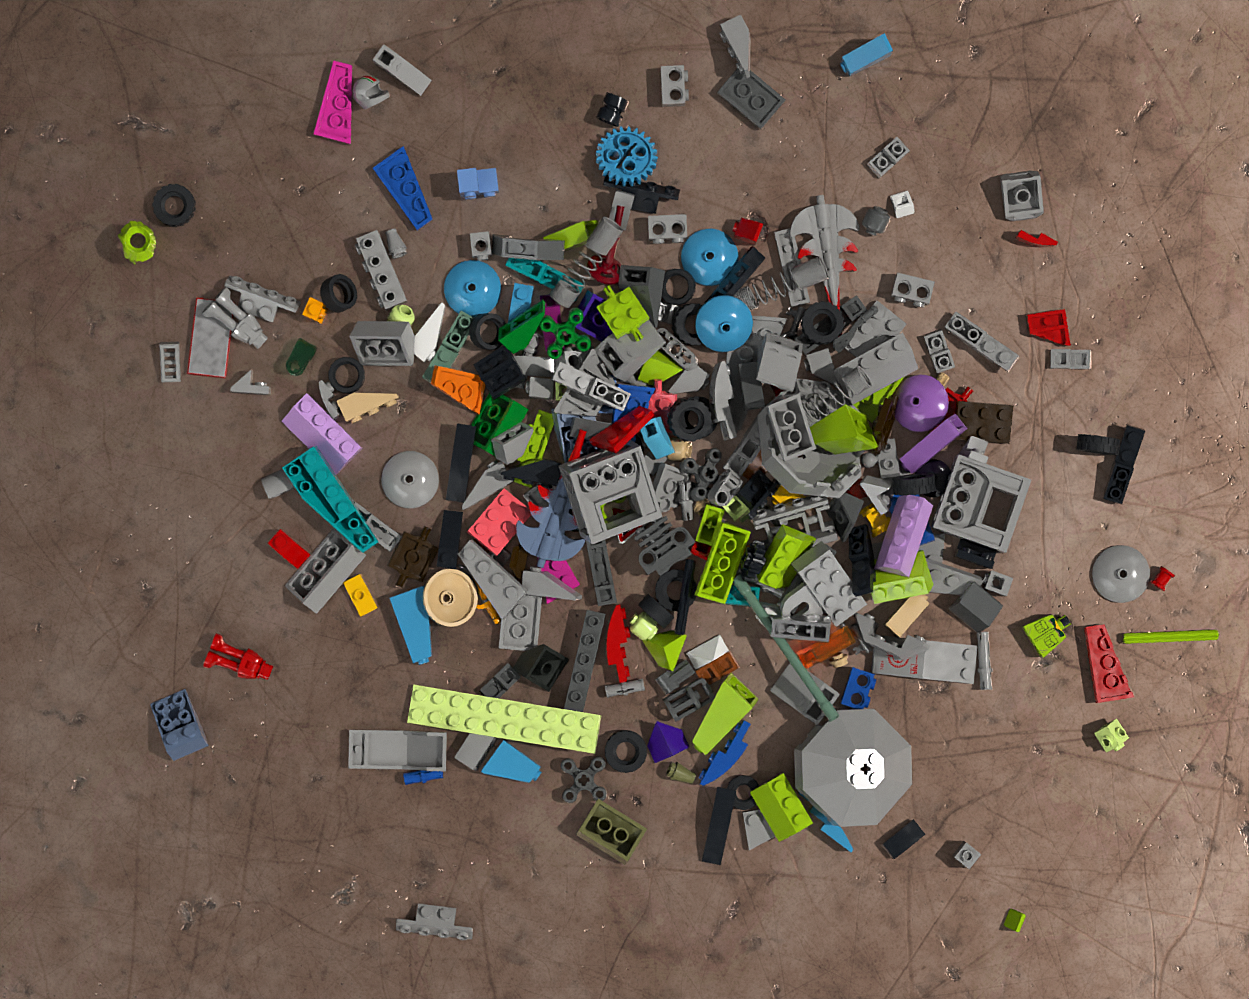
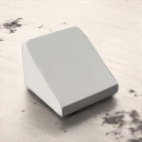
(902, 204)

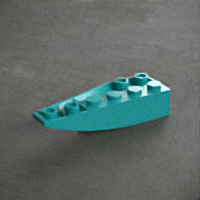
(329, 498)

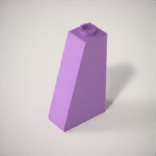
(933, 444)

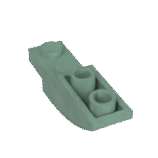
(451, 345)

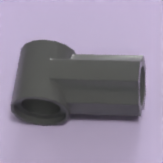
(671, 679)

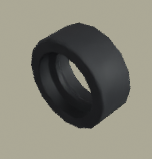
(691, 286)
(349, 291)
(474, 331)
(332, 375)
(656, 611)

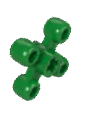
(569, 327)

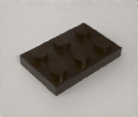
(985, 421)

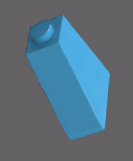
(866, 55)
(512, 764)

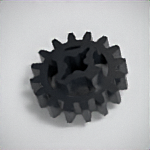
(753, 560)

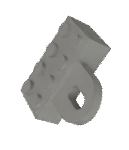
(824, 587)

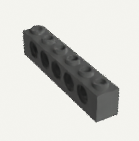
(584, 661)

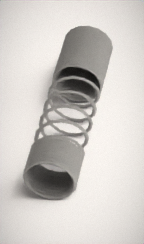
(600, 242)
(803, 275)
(857, 382)

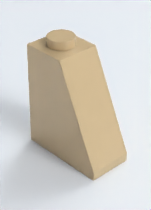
(906, 614)

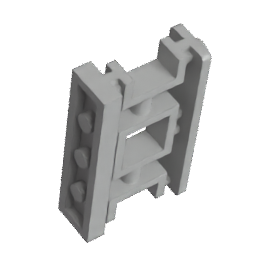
(795, 510)

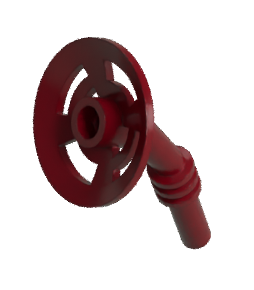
(609, 260)

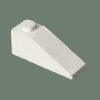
(428, 336)

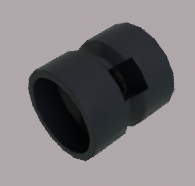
(612, 109)

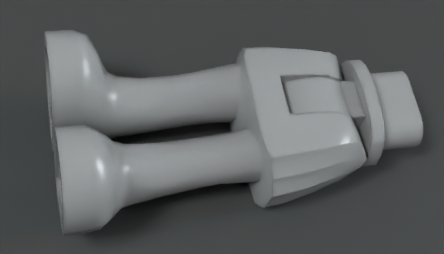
(246, 330)

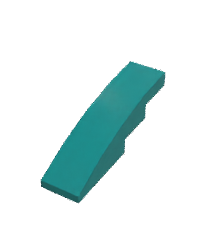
(540, 272)

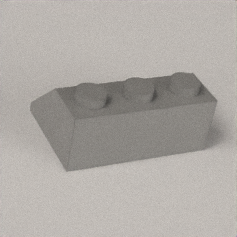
(383, 343)
(790, 426)

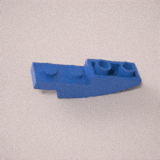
(722, 762)

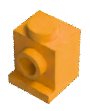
(315, 310)

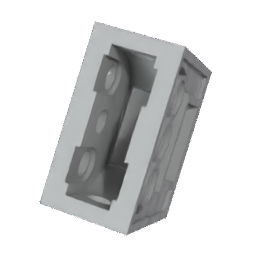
(604, 478)
(976, 500)

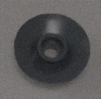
(942, 475)

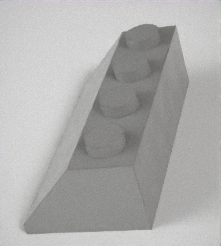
(882, 365)
(325, 571)

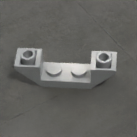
(910, 647)

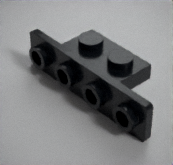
(645, 194)
(739, 274)
(755, 492)

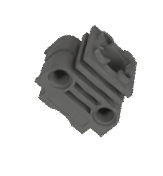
(662, 546)

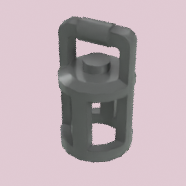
(690, 698)

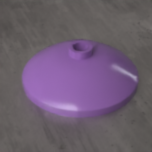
(931, 406)

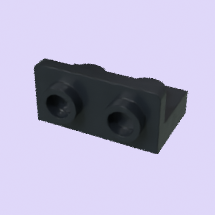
(975, 554)

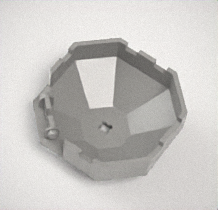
(820, 470)
(831, 763)

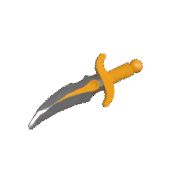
(485, 602)

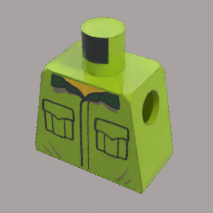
(1046, 633)

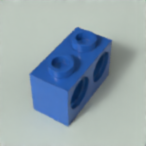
(853, 687)

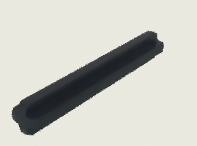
(685, 597)

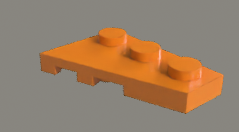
(461, 386)

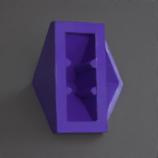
(666, 741)

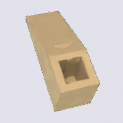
(359, 404)

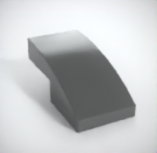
(500, 682)

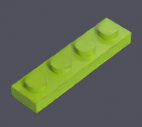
(537, 444)

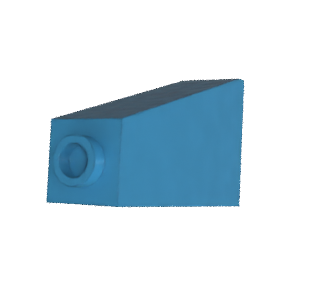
(414, 624)

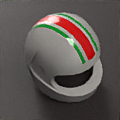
(368, 92)

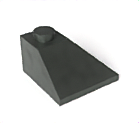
(541, 666)

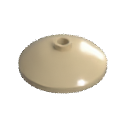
(460, 595)

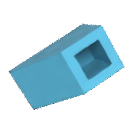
(657, 438)

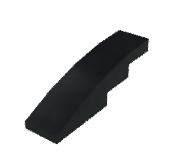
(460, 463)
(719, 825)

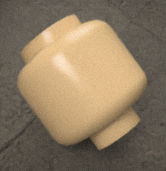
(682, 449)

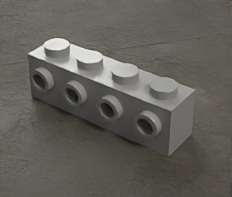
(381, 270)

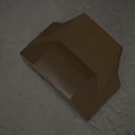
(518, 561)

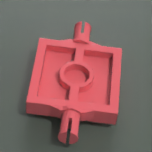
(661, 402)

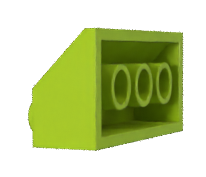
(722, 562)

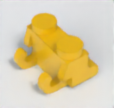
(878, 522)

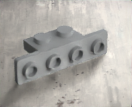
(259, 300)
(435, 921)

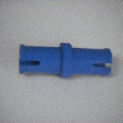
(421, 776)

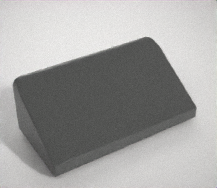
(591, 426)

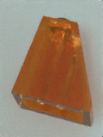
(821, 651)

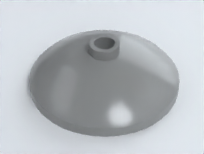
(424, 481)
(1107, 574)

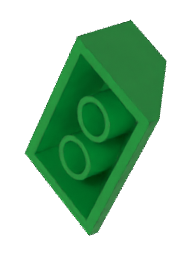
(495, 418)

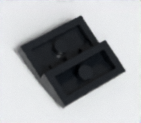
(499, 372)

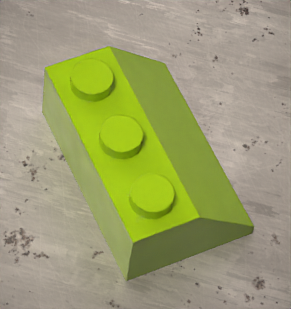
(783, 550)
(895, 587)
(781, 807)

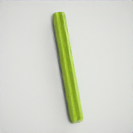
(1172, 636)

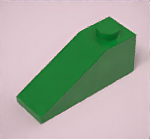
(520, 330)

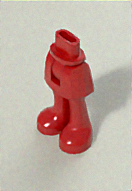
(250, 664)

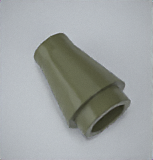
(680, 773)

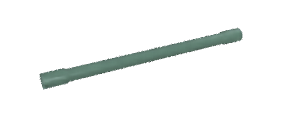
(825, 705)

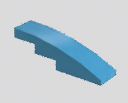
(834, 832)

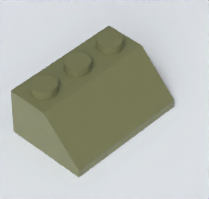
(611, 831)

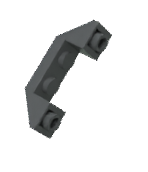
(527, 249)

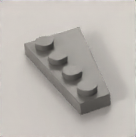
(496, 583)

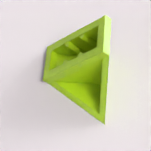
(658, 367)
(665, 648)

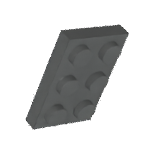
(751, 97)

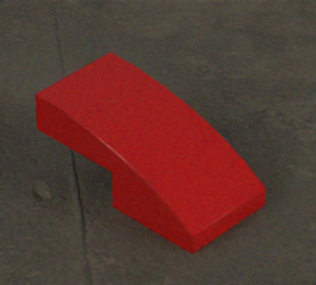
(1042, 240)

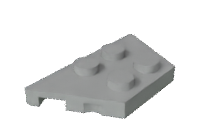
(577, 404)

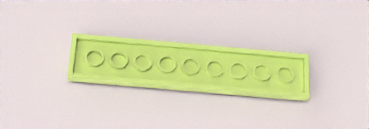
(504, 719)

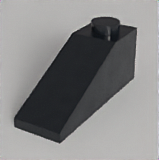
(450, 539)

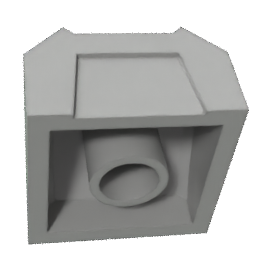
(1022, 195)

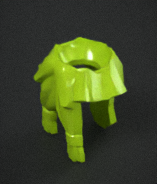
(138, 254)

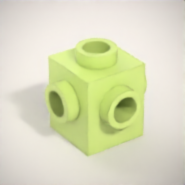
(1111, 736)

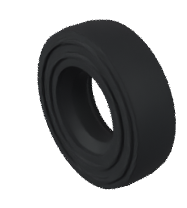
(743, 780)

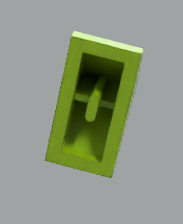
(709, 524)

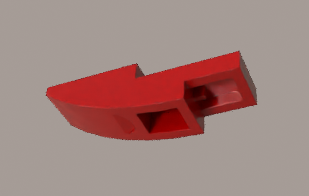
(616, 635)

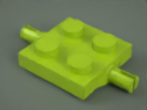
(623, 313)

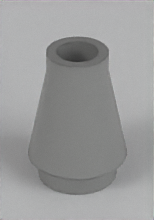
(395, 244)

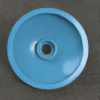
(704, 270)
(474, 302)
(719, 312)

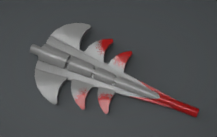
(824, 223)

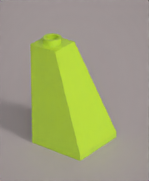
(727, 709)

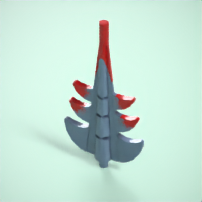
(549, 538)

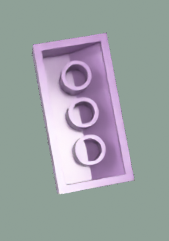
(319, 429)
(904, 535)

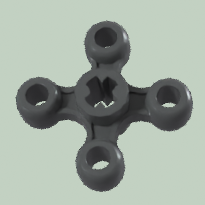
(699, 473)
(577, 774)

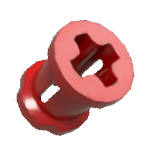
(1162, 578)

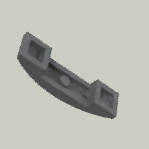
(850, 311)
(601, 573)

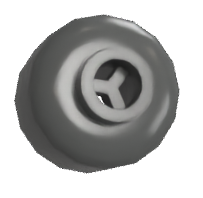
(876, 220)

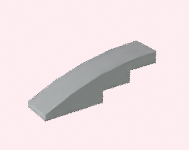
(385, 535)

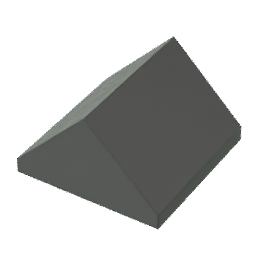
(844, 513)
(976, 607)

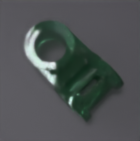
(302, 353)

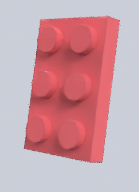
(499, 522)

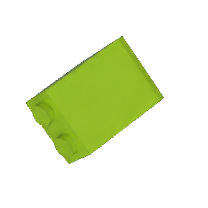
(844, 432)

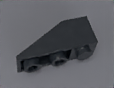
(538, 470)

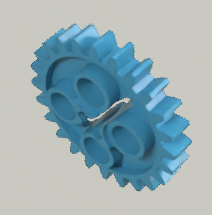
(641, 165)

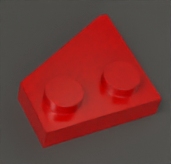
(1050, 326)

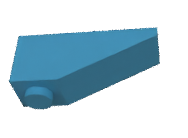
(521, 300)

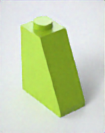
(574, 235)

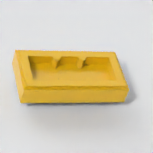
(360, 595)

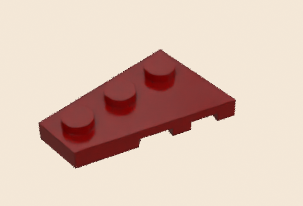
(623, 430)

